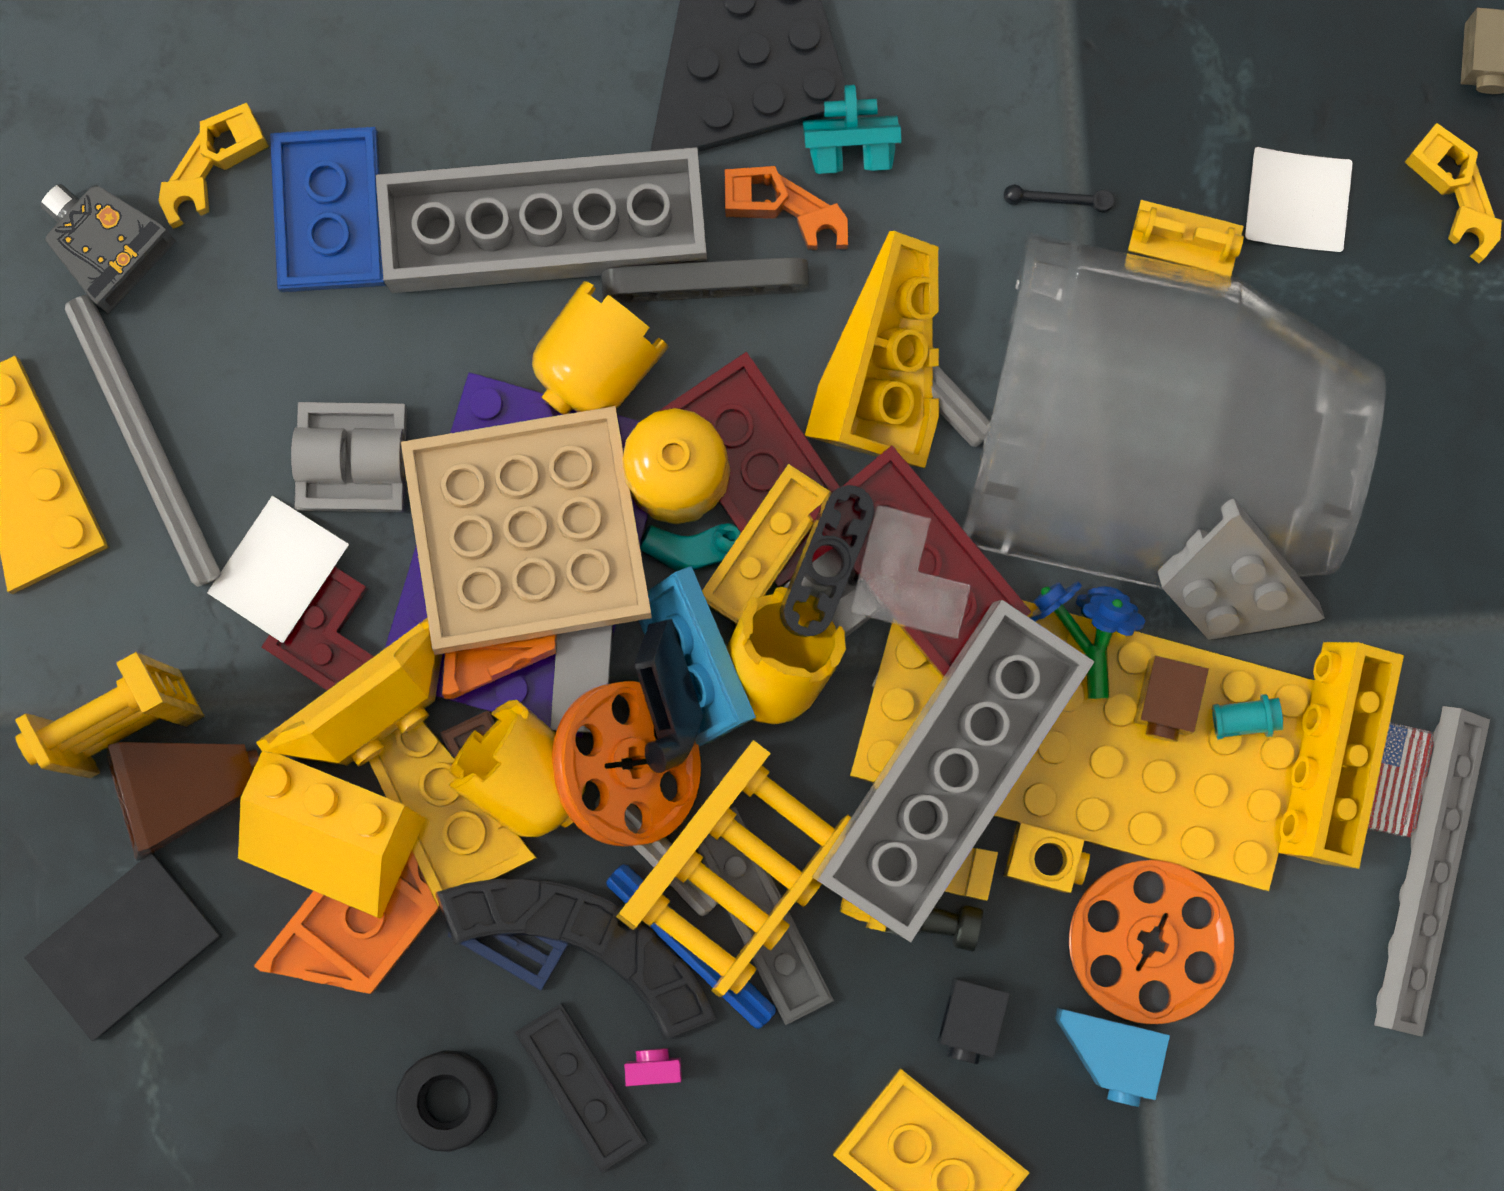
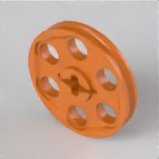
(618, 786)
(1179, 940)

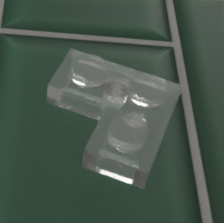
(893, 588)

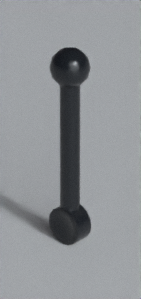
(1101, 201)

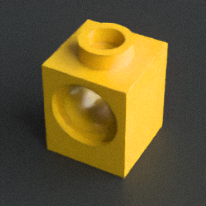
(1022, 865)

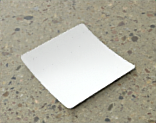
(1298, 200)

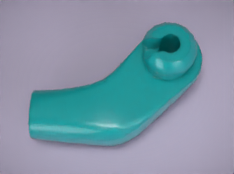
(686, 551)

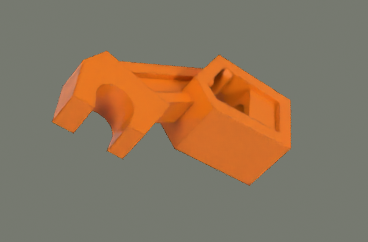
(809, 210)

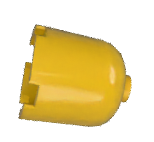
(593, 354)
(675, 465)
(780, 669)
(512, 772)

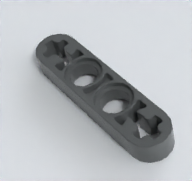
(706, 280)

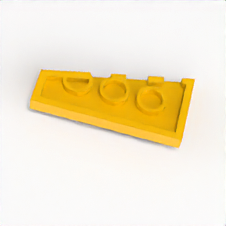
(42, 506)
(457, 838)

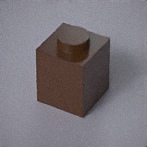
(1170, 698)

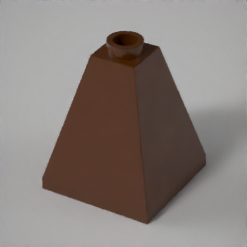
(175, 787)

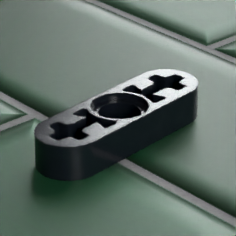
(828, 518)

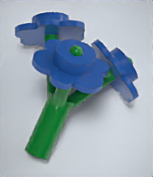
(1109, 613)

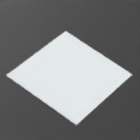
(278, 569)

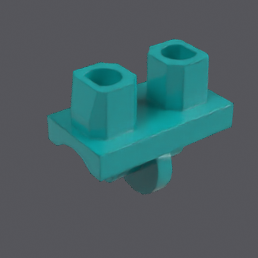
(873, 133)

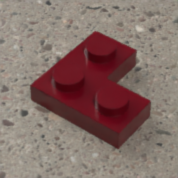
(315, 641)

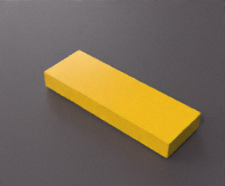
(765, 544)

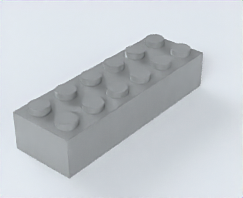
(539, 219)
(953, 769)

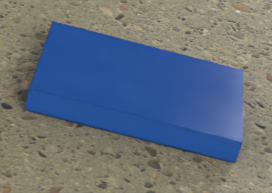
(326, 209)

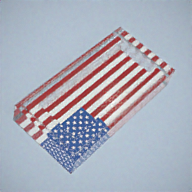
(1401, 780)

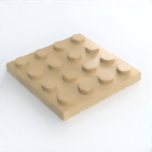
(525, 530)

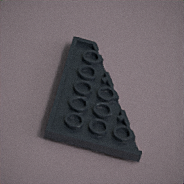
(745, 71)

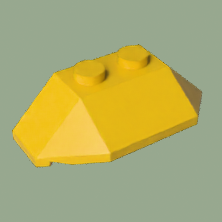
(364, 706)

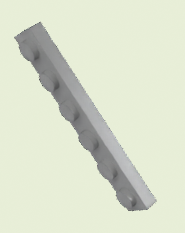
(1431, 871)

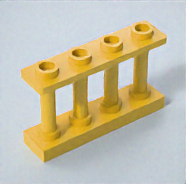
(143, 695)
(685, 863)

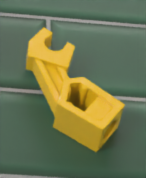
(189, 178)
(1475, 209)

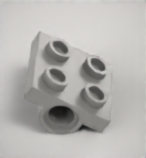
(349, 457)

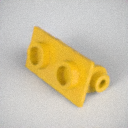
(1186, 238)

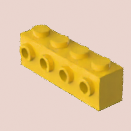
(1340, 754)

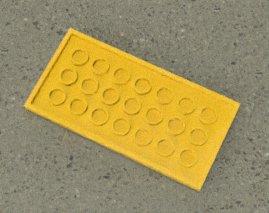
(1109, 783)

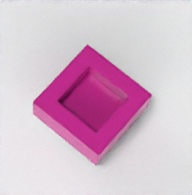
(653, 1067)

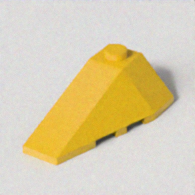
(884, 362)

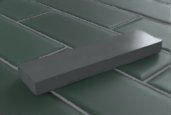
(788, 967)

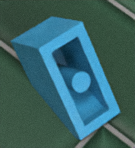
(1117, 1055)

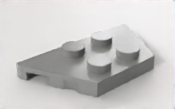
(1237, 580)

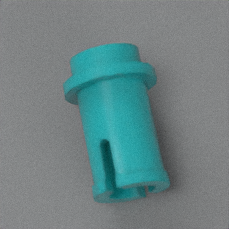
(1248, 717)

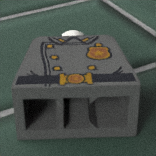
(103, 242)

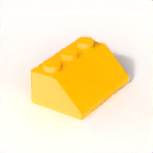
(325, 833)

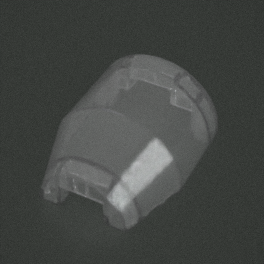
(1153, 400)

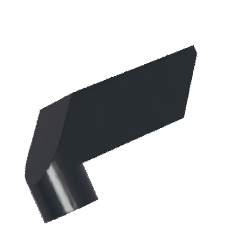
(668, 696)

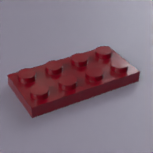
(758, 442)
(945, 554)

